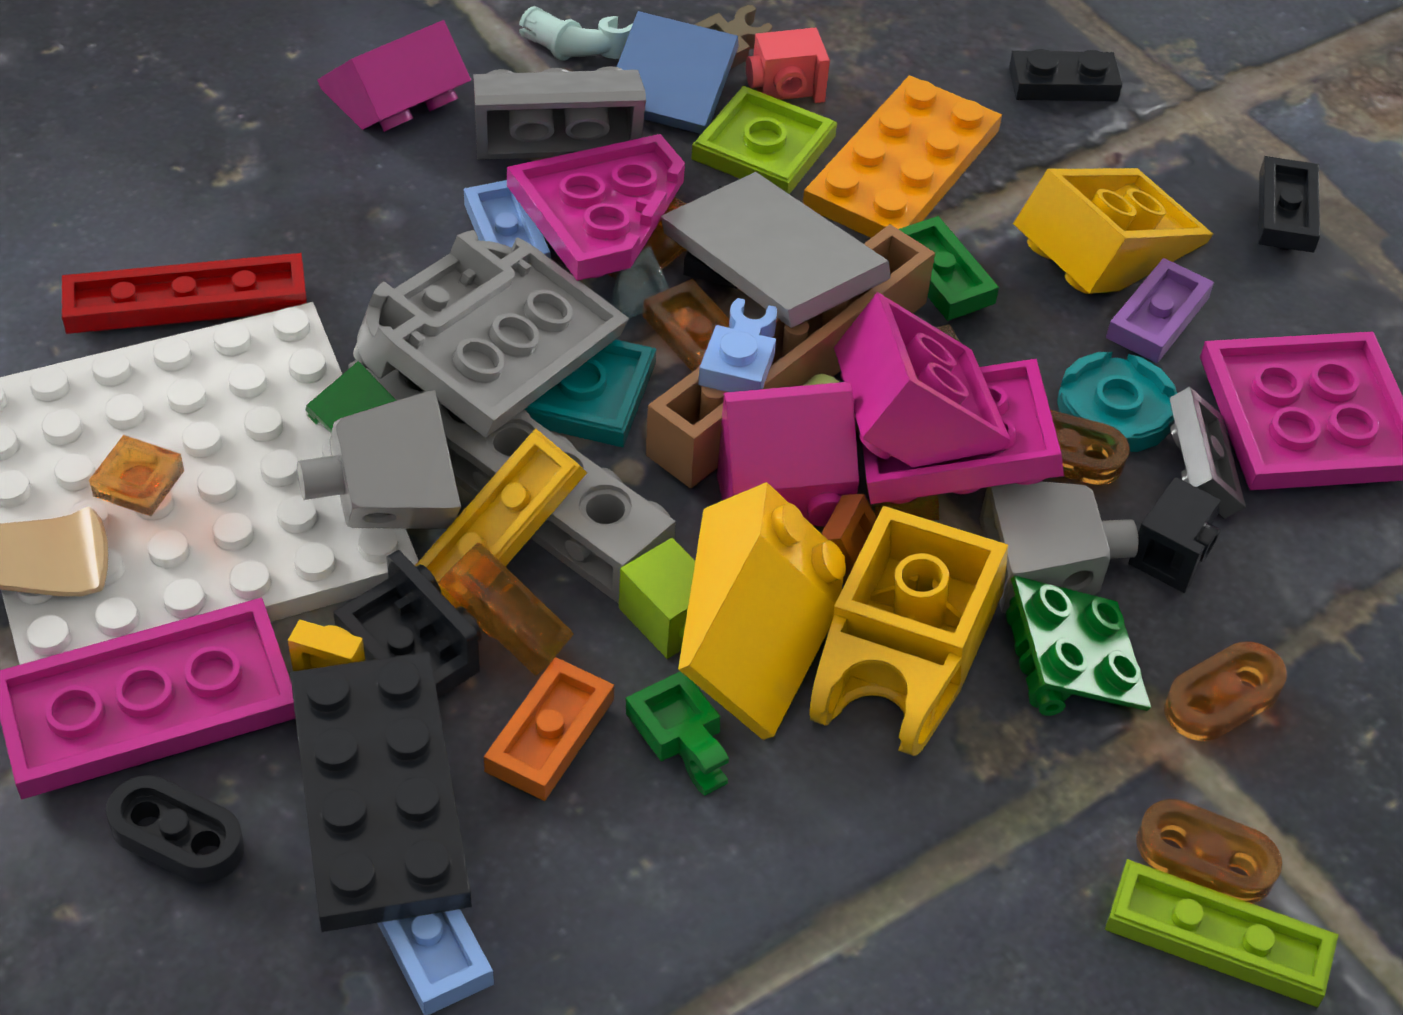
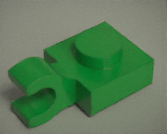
(681, 720)

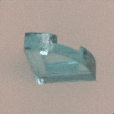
(638, 283)

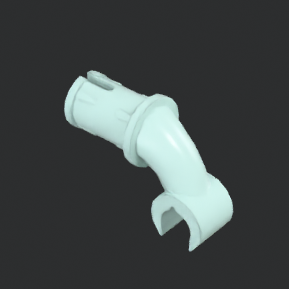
(571, 40)

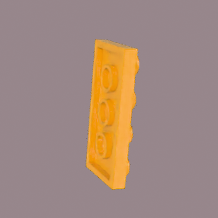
(902, 159)

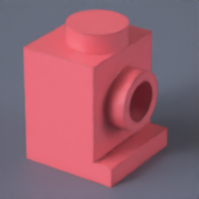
(789, 64)

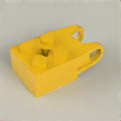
(910, 622)

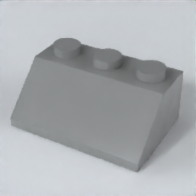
(556, 111)

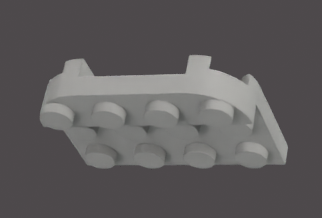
(486, 329)

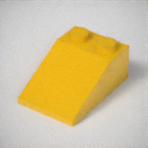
(1106, 226)
(758, 605)

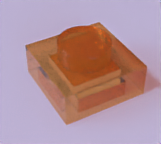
(136, 475)

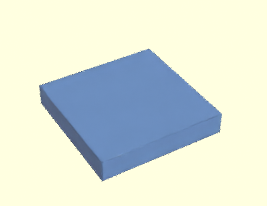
(679, 68)

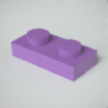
(1159, 310)

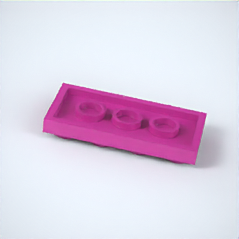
(143, 697)

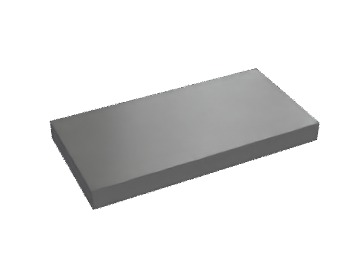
(775, 248)

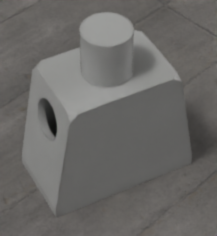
(388, 467)
(1054, 535)

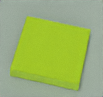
(764, 138)

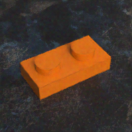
(549, 728)

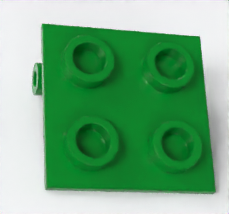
(1072, 647)

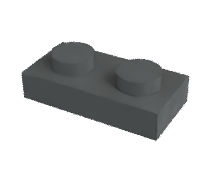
(1206, 450)

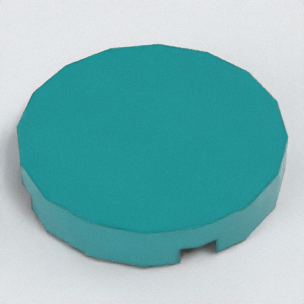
(1121, 394)

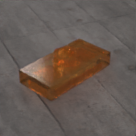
(506, 608)

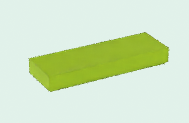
(1222, 933)

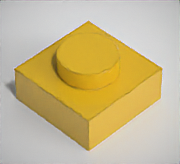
(323, 646)

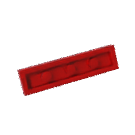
(181, 292)

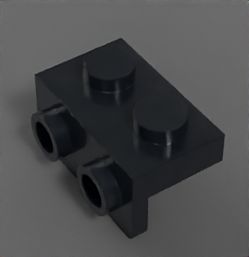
(411, 618)

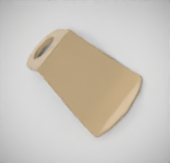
(55, 555)

